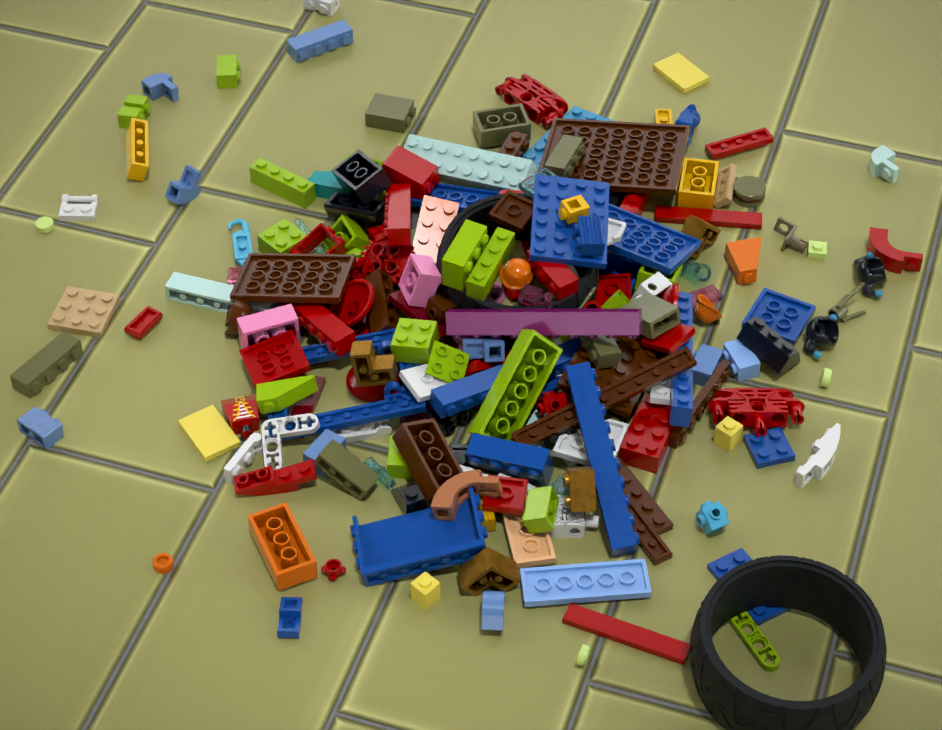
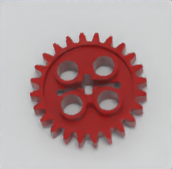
(388, 259)

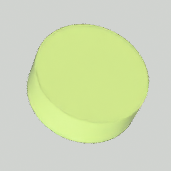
(44, 224)
(825, 377)
(583, 655)

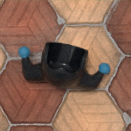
(871, 272)
(821, 332)

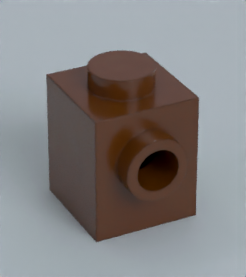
(437, 306)

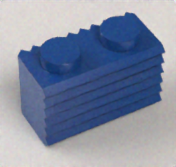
(589, 235)

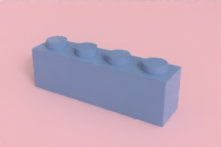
(319, 41)

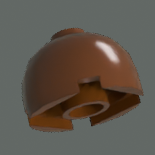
(238, 309)

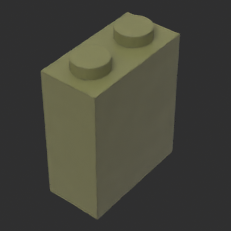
(390, 113)
(657, 314)

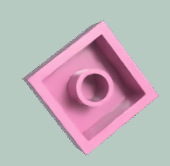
(419, 280)

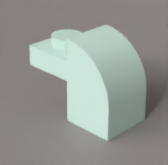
(883, 164)

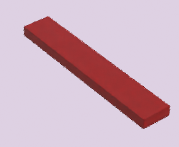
(720, 218)
(626, 633)

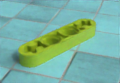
(756, 637)

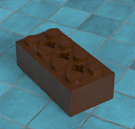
(426, 455)

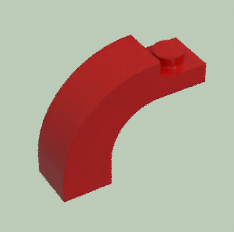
(892, 258)

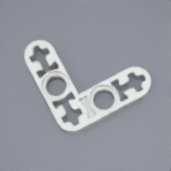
(280, 432)

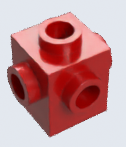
(551, 402)

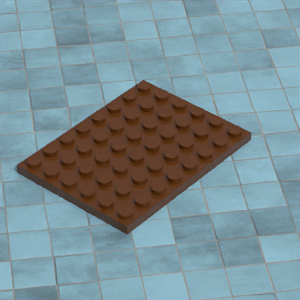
(625, 154)

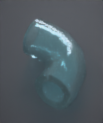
(696, 271)

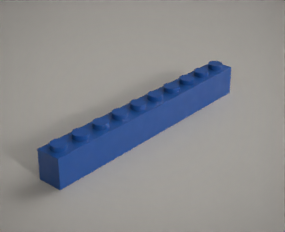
(682, 384)
(473, 389)
(600, 456)

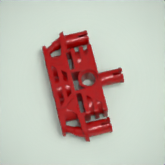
(537, 99)
(757, 407)

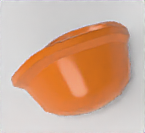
(516, 274)
(705, 310)

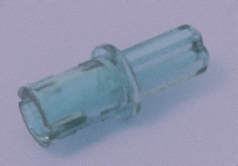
(384, 477)

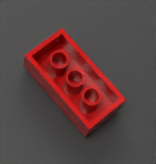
(647, 436)

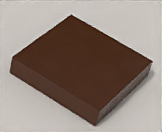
(512, 211)

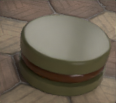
(749, 191)

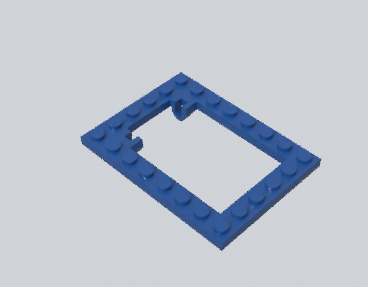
(392, 407)

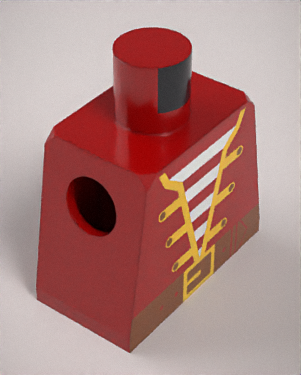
(242, 414)

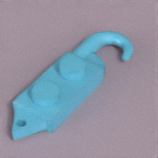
(241, 241)

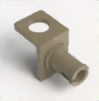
(791, 238)

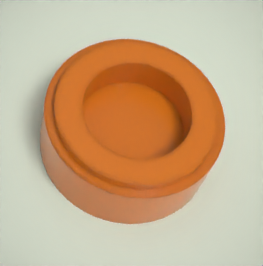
(163, 563)

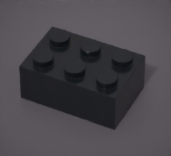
(361, 177)

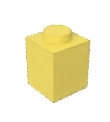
(728, 434)
(425, 590)

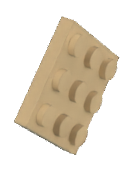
(84, 312)

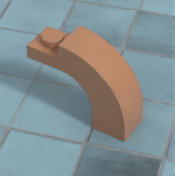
(456, 491)

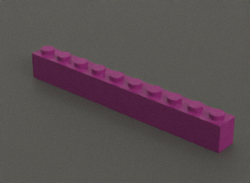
(545, 322)

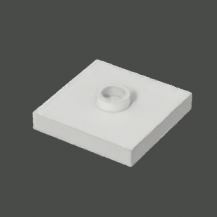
(419, 382)

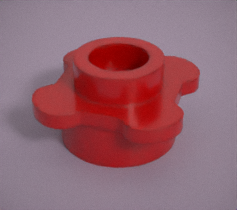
(333, 569)

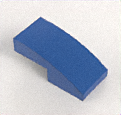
(290, 617)

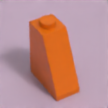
(743, 259)

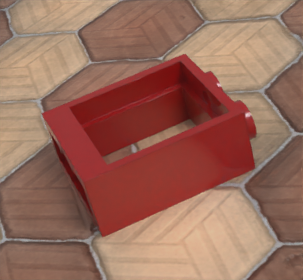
(315, 237)

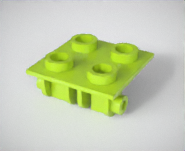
(447, 363)

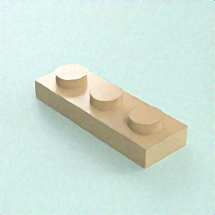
(724, 186)

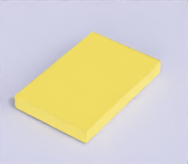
(681, 72)
(209, 433)

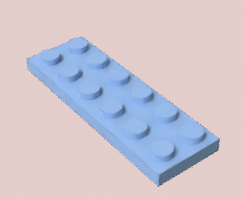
(585, 582)

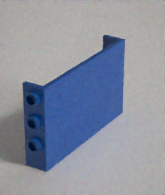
(418, 542)

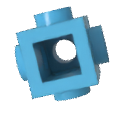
(712, 517)

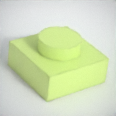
(817, 250)

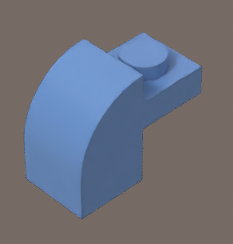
(159, 85)
(187, 188)
(487, 348)
(493, 610)

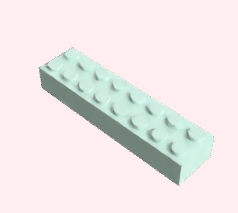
(472, 166)

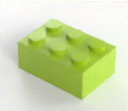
(463, 254)

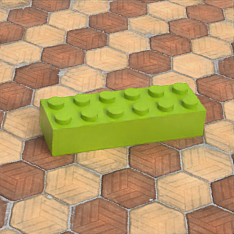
(516, 386)

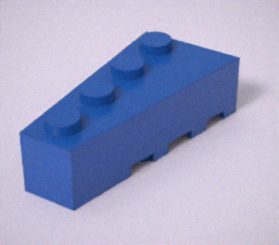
(511, 459)

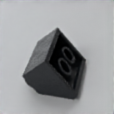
(370, 214)
(768, 345)

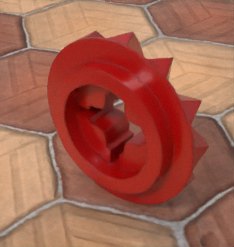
(367, 268)

